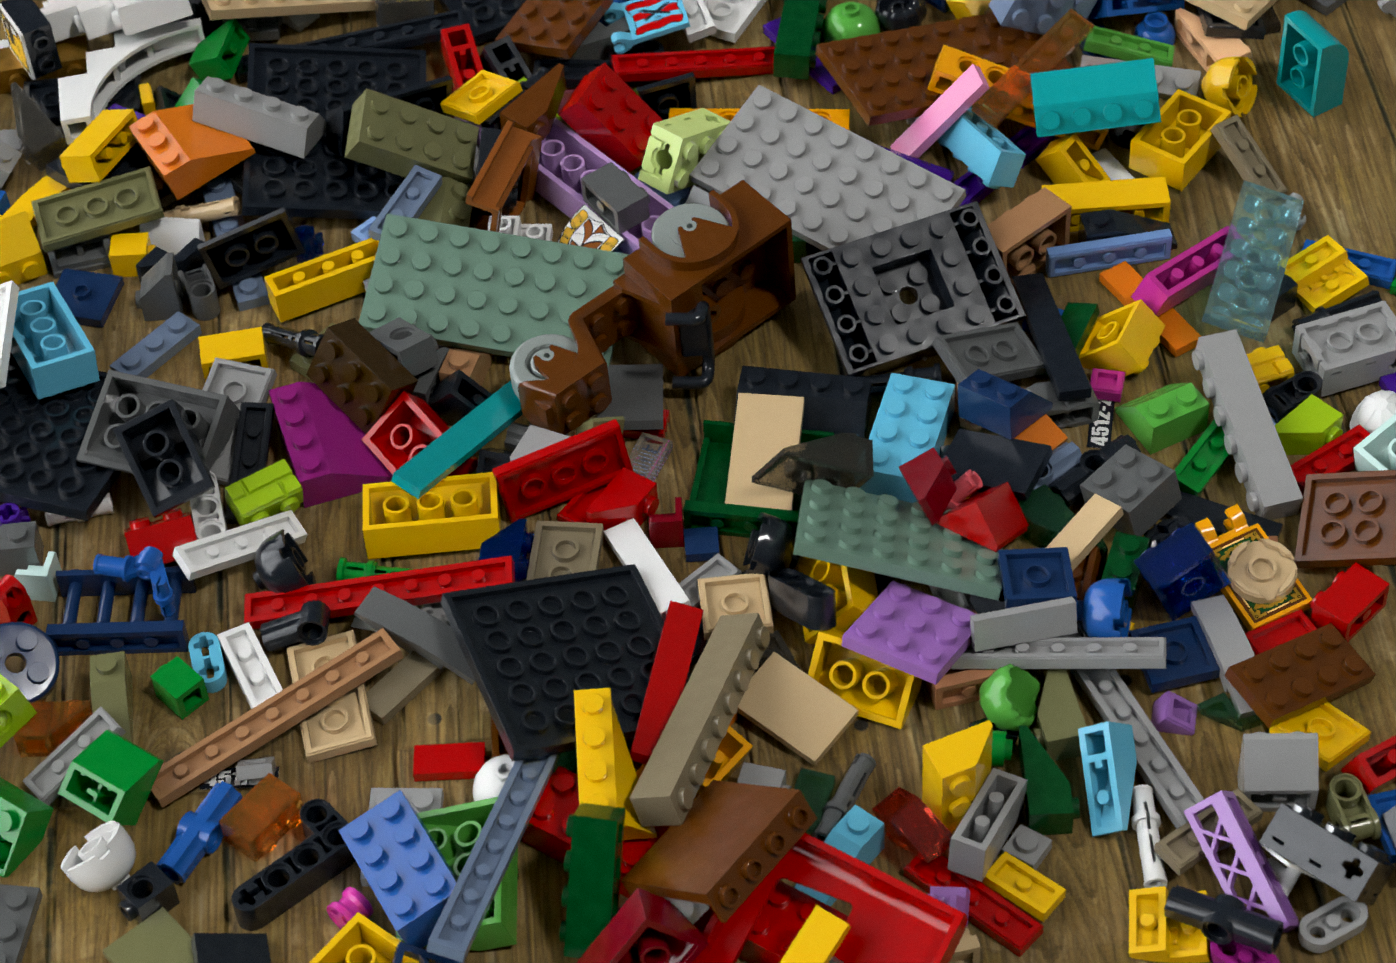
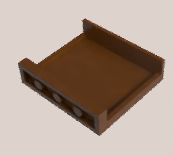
(723, 845)

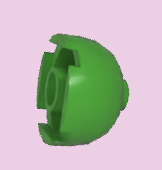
(849, 21)

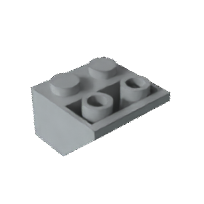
(1279, 769)

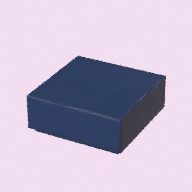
(701, 543)

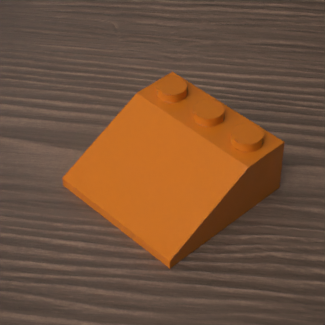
(187, 151)

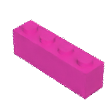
(1182, 275)

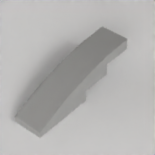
(1226, 642)

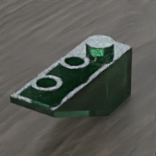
(1047, 517)

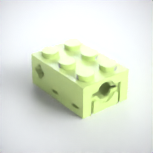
(678, 148)

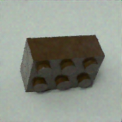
(358, 373)

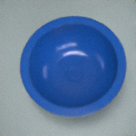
(1157, 28)

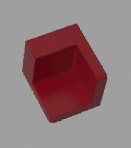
(668, 528)

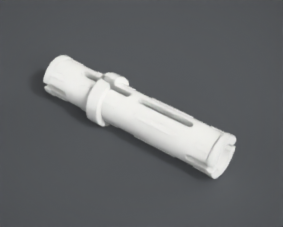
(1146, 823)

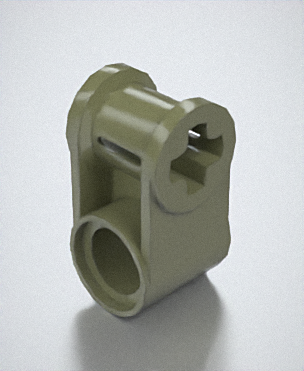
(1352, 812)

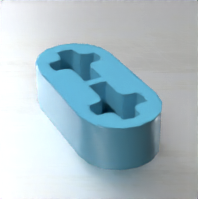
(213, 660)

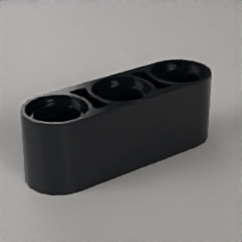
(802, 599)

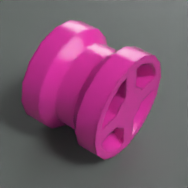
(350, 903)

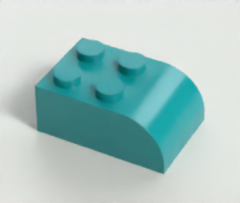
(1311, 64)

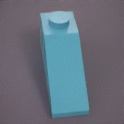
(1109, 774)
(856, 835)

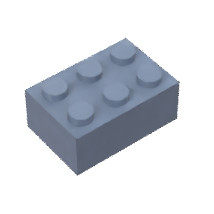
(1037, 15)

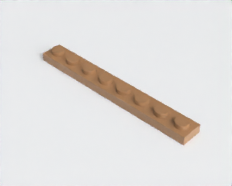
(274, 716)

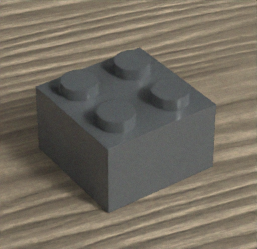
(1136, 484)

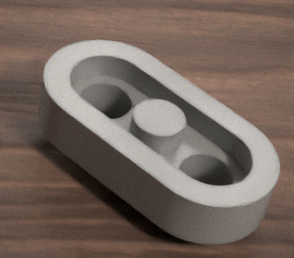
(1329, 924)

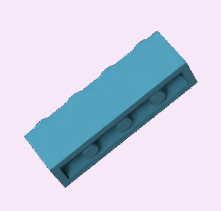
(984, 150)

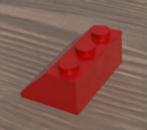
(407, 430)

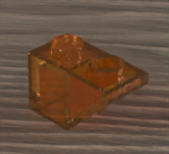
(51, 726)

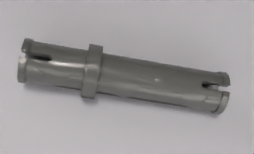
(846, 794)

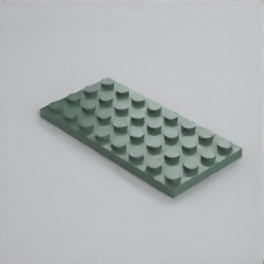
(482, 285)

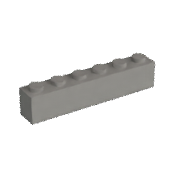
(1247, 426)

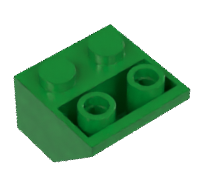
(111, 778)
(21, 825)

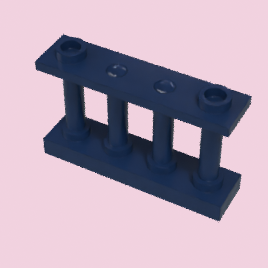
(112, 637)

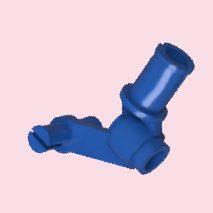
(145, 566)

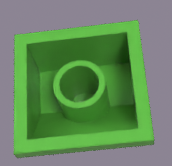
(1166, 415)

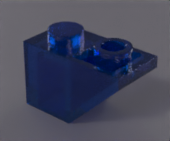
(512, 541)

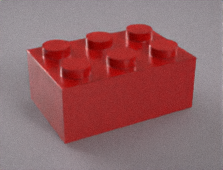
(610, 117)

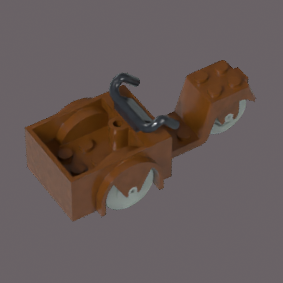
(677, 298)

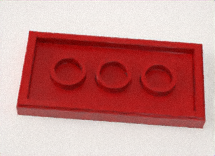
(562, 470)

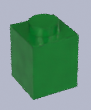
(179, 687)

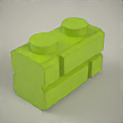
(264, 493)

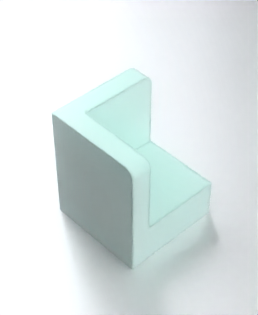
(41, 580)

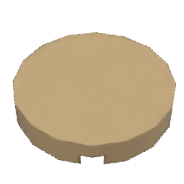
(1262, 571)

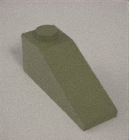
(113, 688)
(1059, 717)

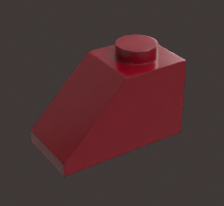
(930, 482)

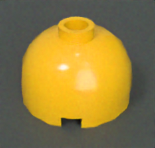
(1230, 84)

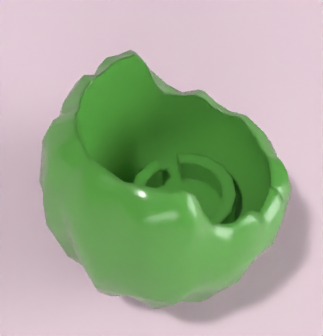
(1010, 698)

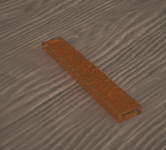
(1041, 57)

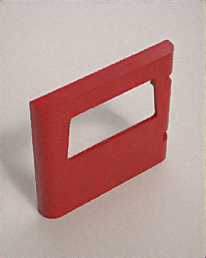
(886, 920)

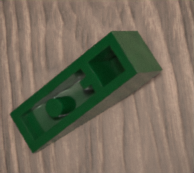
(1048, 791)

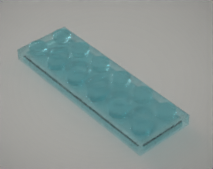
(1253, 261)

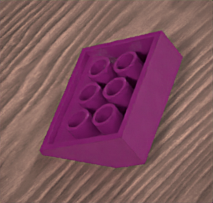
(323, 445)

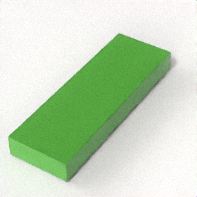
(1128, 46)

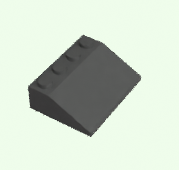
(129, 396)

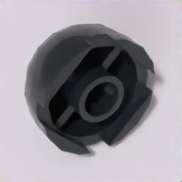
(770, 546)
(281, 564)

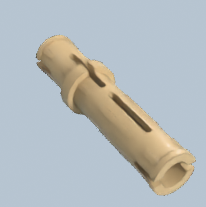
(208, 211)

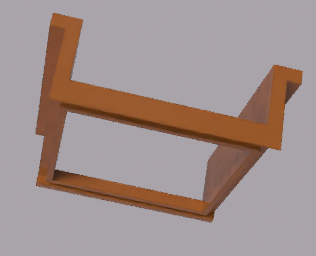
(501, 171)

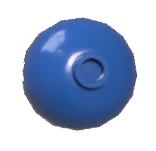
(1104, 608)

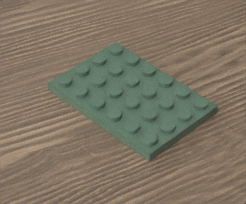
(891, 540)

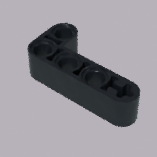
(260, 898)

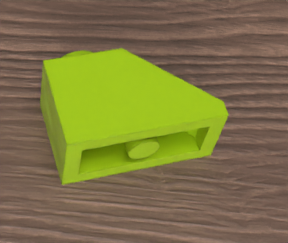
(1309, 427)

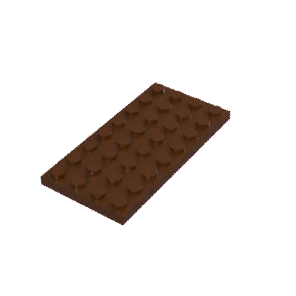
(891, 70)

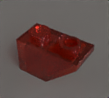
(913, 825)

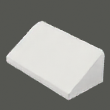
(173, 233)

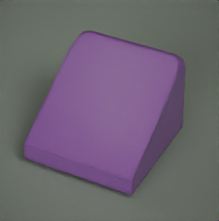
(1174, 714)

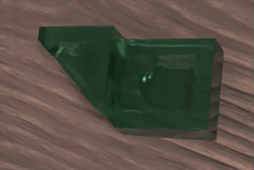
(1222, 710)

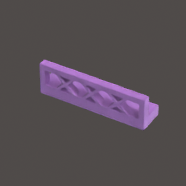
(1247, 851)

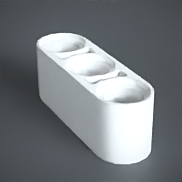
(208, 512)

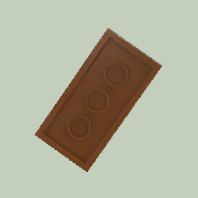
(1299, 675)

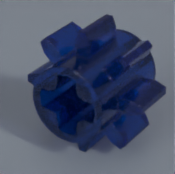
(311, 242)

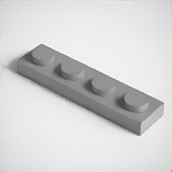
(1168, 78)

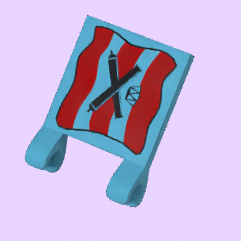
(646, 20)

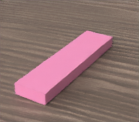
(942, 113)

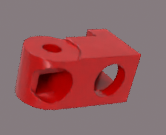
(15, 602)

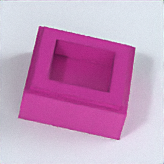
(1107, 384)

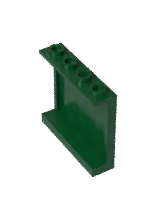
(709, 488)

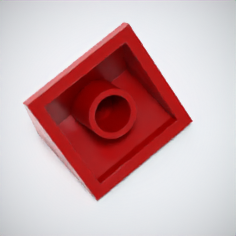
(988, 518)

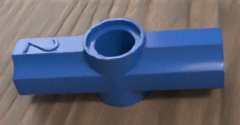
(198, 833)

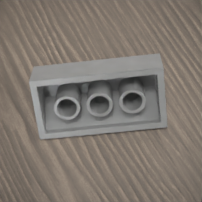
(257, 117)

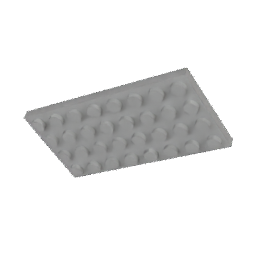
(820, 173)

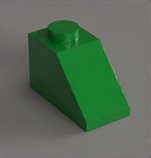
(220, 52)

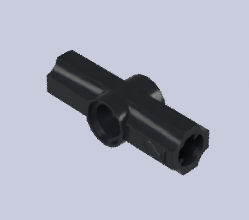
(1069, 483)
(1224, 919)

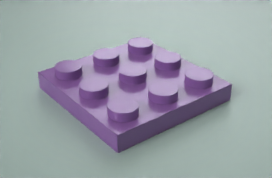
(911, 632)

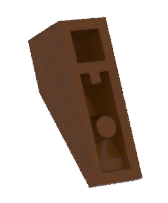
(538, 105)

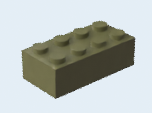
(402, 135)

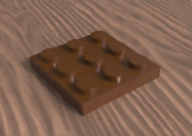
(554, 25)
(1347, 520)

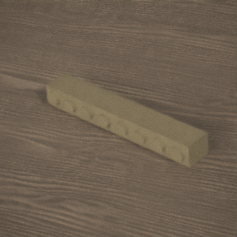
(699, 720)

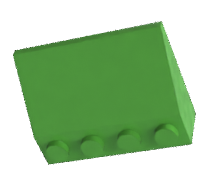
(455, 834)

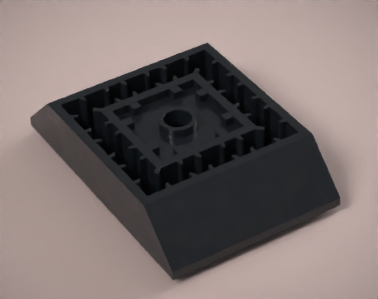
(940, 259)

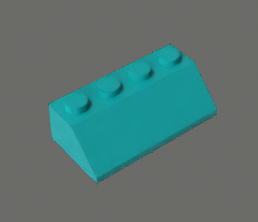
(1095, 97)

